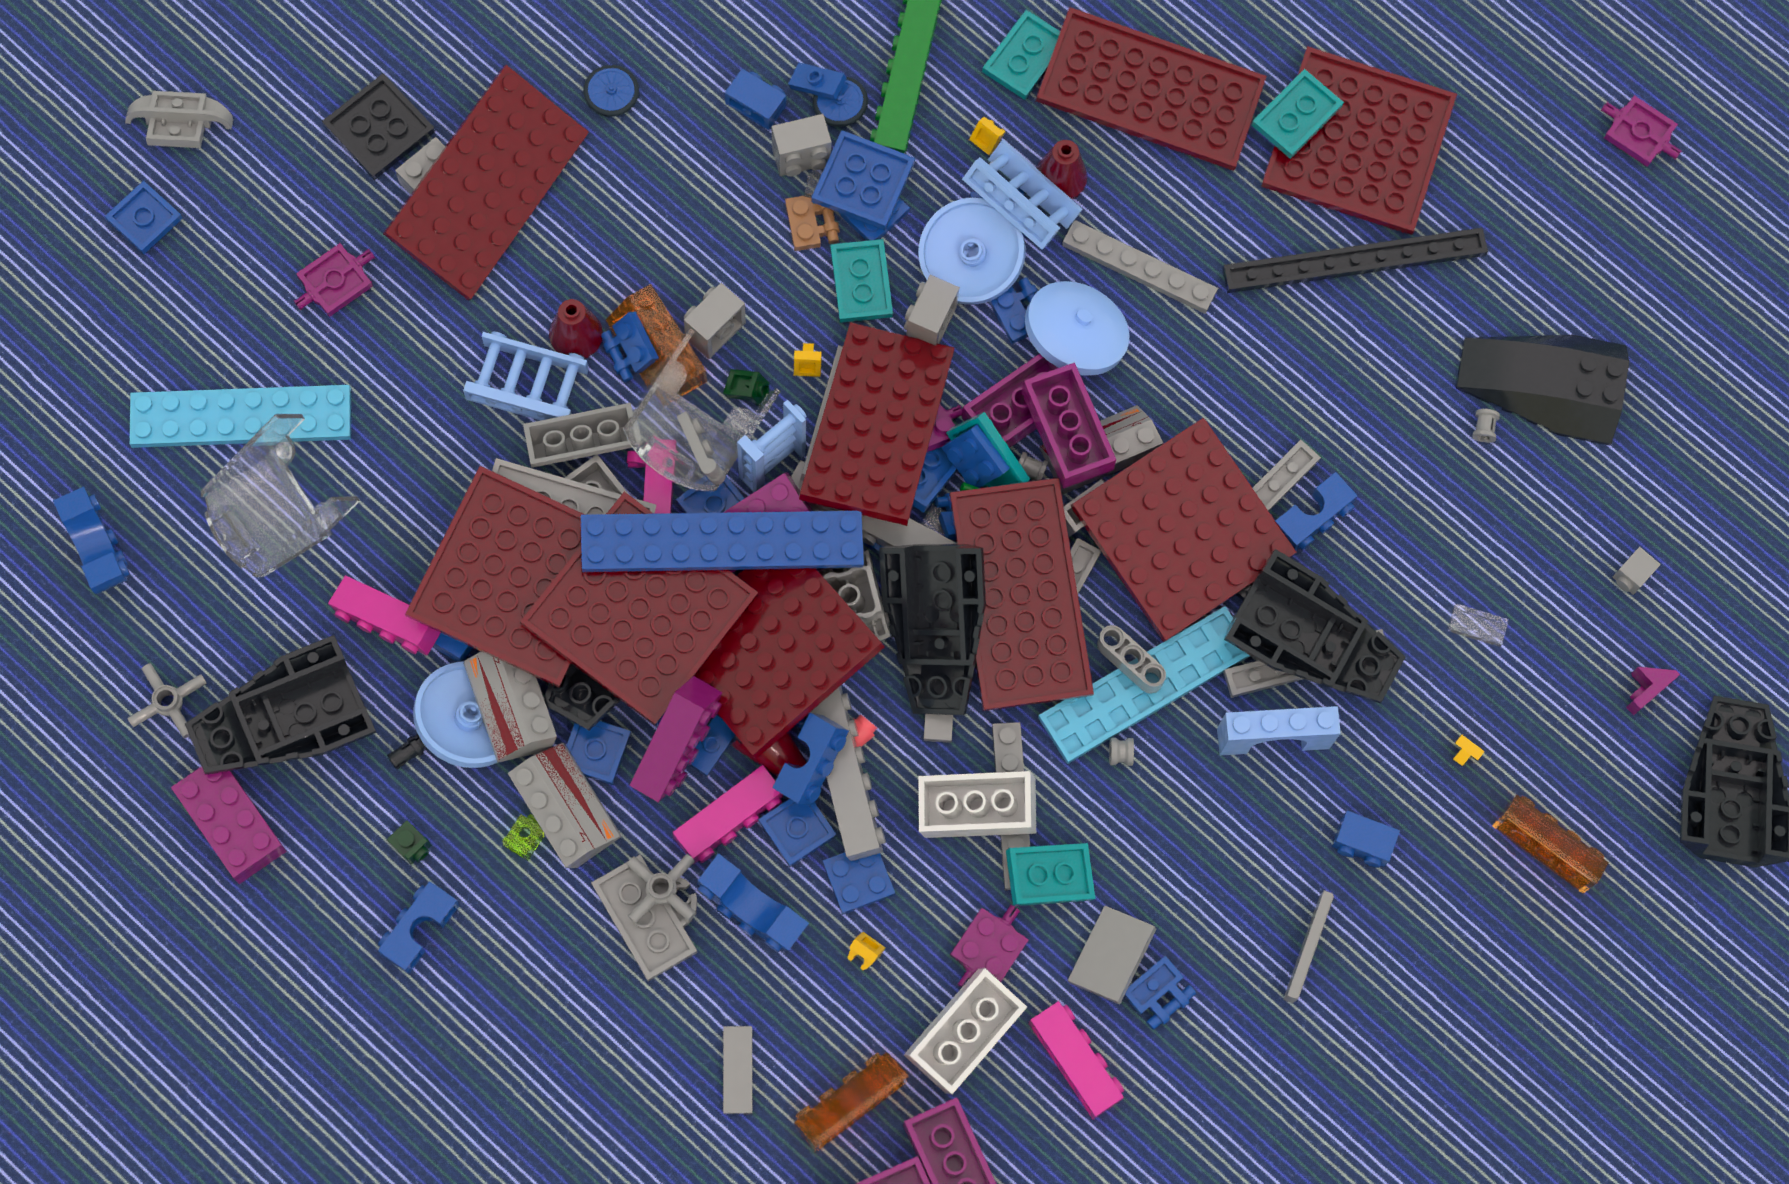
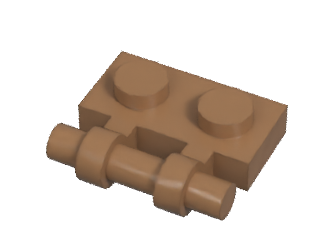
(804, 226)

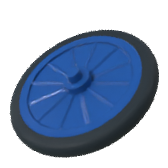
(611, 90)
(848, 106)

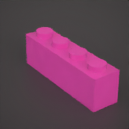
(381, 614)
(728, 815)
(1076, 1060)

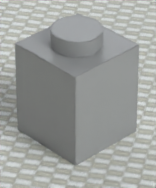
(1636, 571)

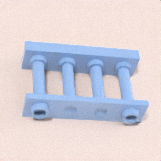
(1013, 204)
(506, 398)
(762, 455)

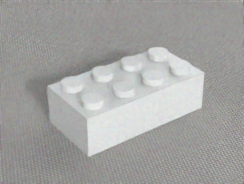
(977, 804)
(965, 1031)

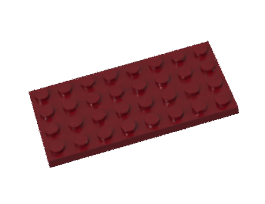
(1151, 88)
(486, 182)
(877, 424)
(1032, 615)

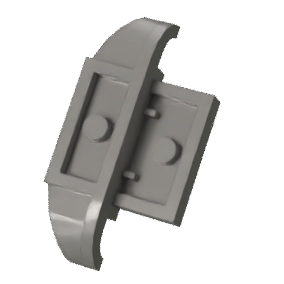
(178, 117)

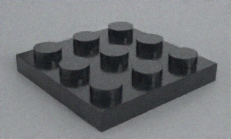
(378, 126)

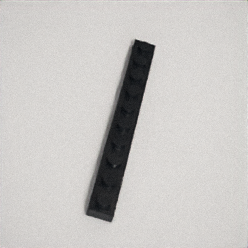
(1355, 260)

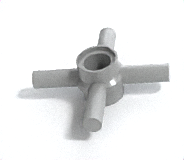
(162, 691)
(668, 897)

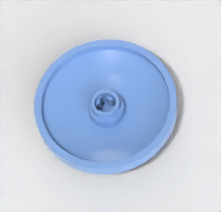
(972, 249)
(1077, 325)
(450, 719)

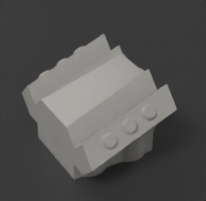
(862, 594)

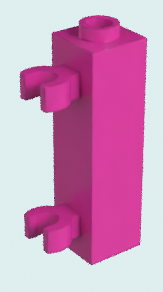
(657, 488)

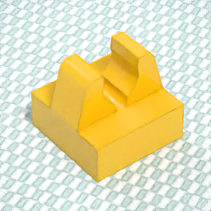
(986, 135)
(807, 361)
(1467, 749)
(866, 948)

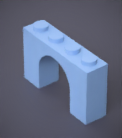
(1315, 728)

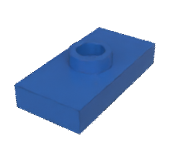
(817, 81)
(713, 746)

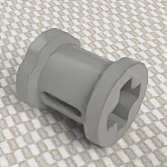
(1486, 425)
(1034, 468)

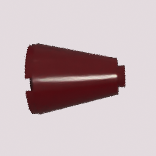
(1065, 168)
(575, 330)
(773, 758)

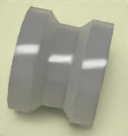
(1121, 751)

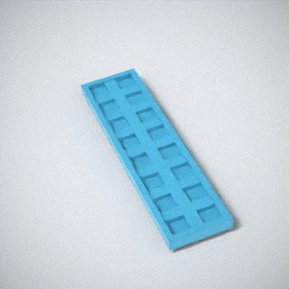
(237, 415)
(1119, 703)

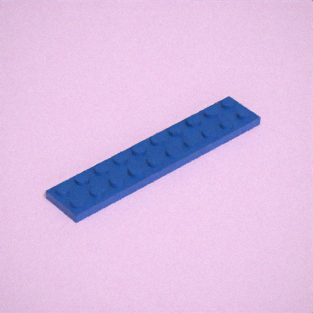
(721, 541)

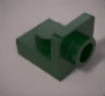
(746, 386)
(410, 843)

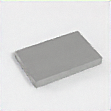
(1112, 954)

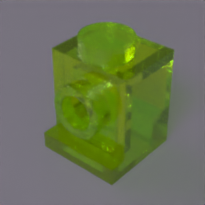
(524, 845)

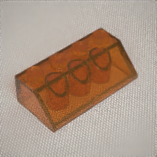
(663, 335)
(1551, 844)
(851, 1101)

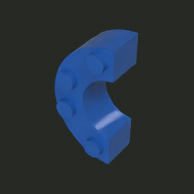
(93, 542)
(749, 905)

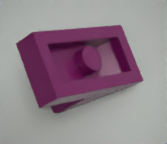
(1652, 683)

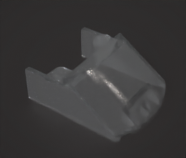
(660, 440)
(260, 507)

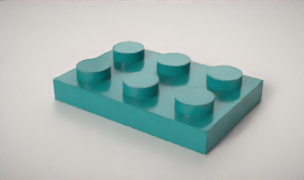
(1023, 55)
(1297, 113)
(861, 280)
(1016, 472)
(1050, 874)

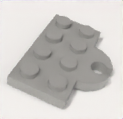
(659, 936)

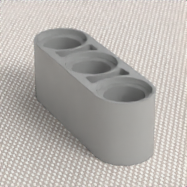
(1127, 646)

